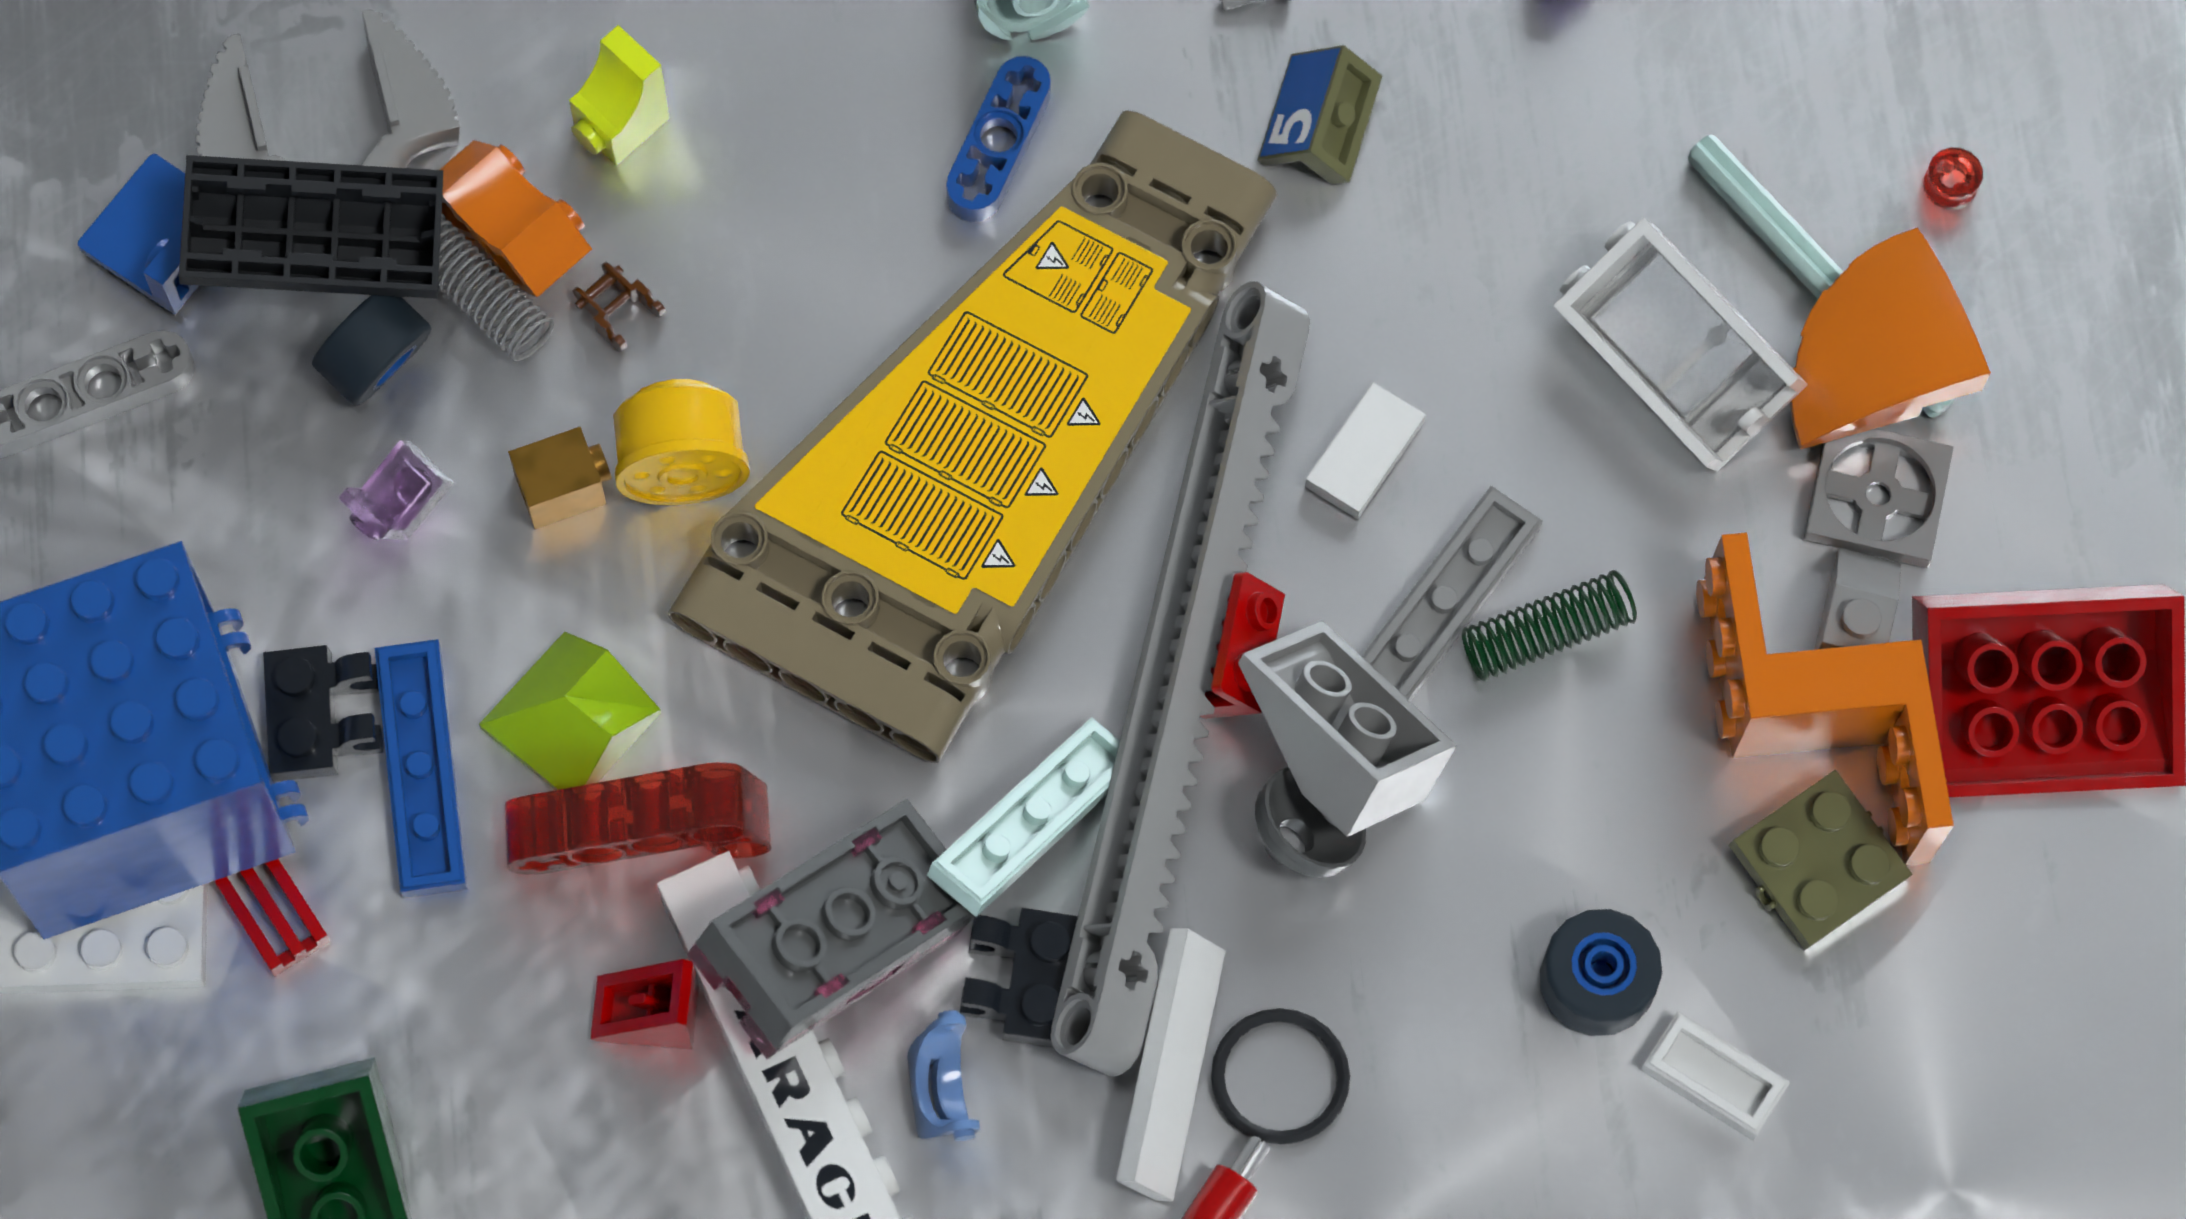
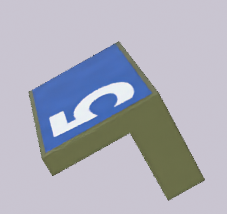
(1322, 112)

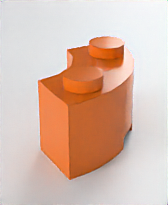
(512, 220)

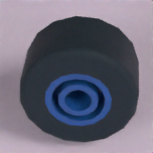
(371, 346)
(1592, 995)

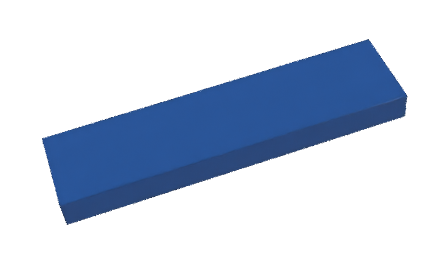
(420, 769)

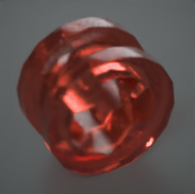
(1960, 194)

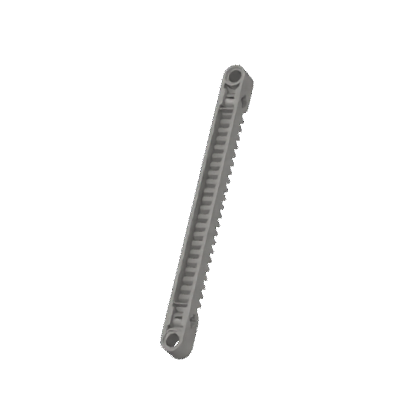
(1098, 1013)

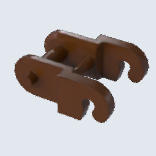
(634, 292)

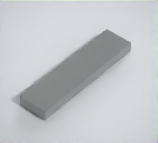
(1451, 591)

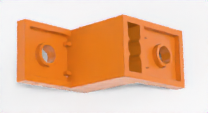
(1826, 701)

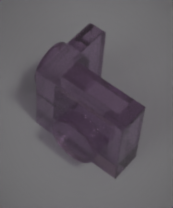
(397, 494)

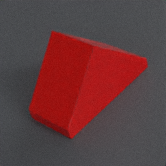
(647, 1006)

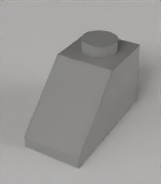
(1859, 601)

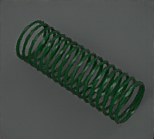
(1610, 584)

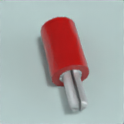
(1226, 1191)

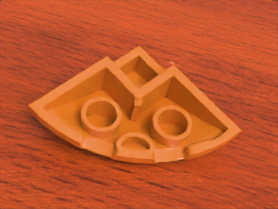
(1884, 344)

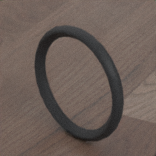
(1303, 1020)

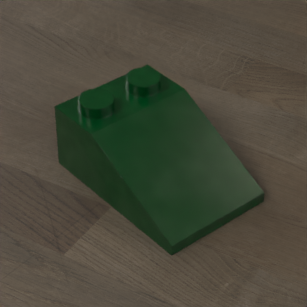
(325, 1146)

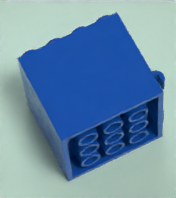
(128, 745)

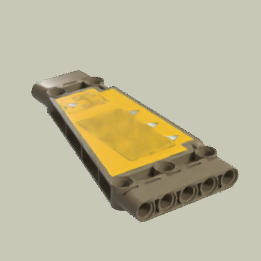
(979, 448)

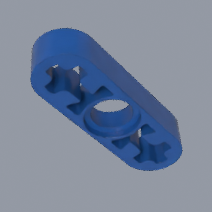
(1001, 165)

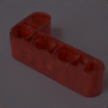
(639, 817)

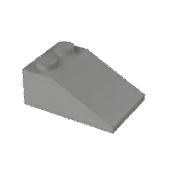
(1344, 728)

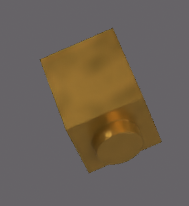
(560, 476)

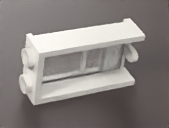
(1678, 343)

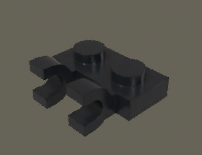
(301, 711)
(1039, 957)

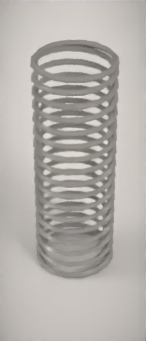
(491, 296)

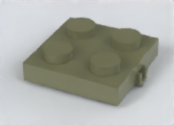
(1819, 860)

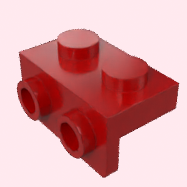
(1249, 623)

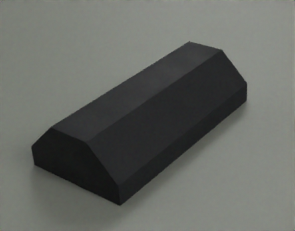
(311, 227)

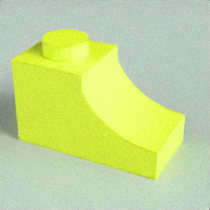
(620, 99)

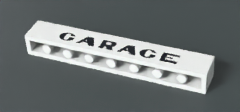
(796, 1088)

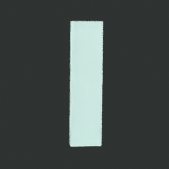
(1028, 819)

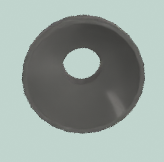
(1326, 847)

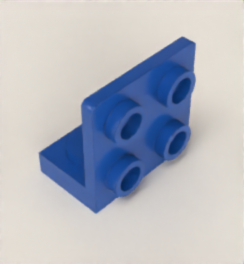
(142, 234)

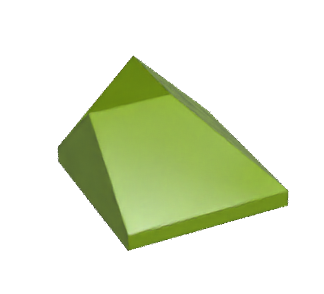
(572, 714)

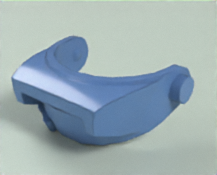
(941, 1048)

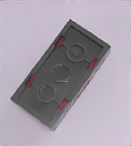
(831, 929)

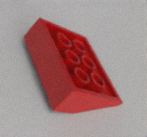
(2057, 688)

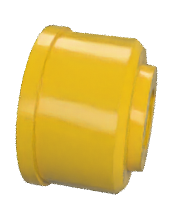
(679, 444)

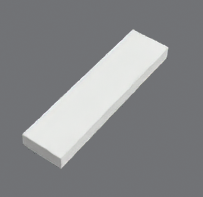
(1171, 1065)

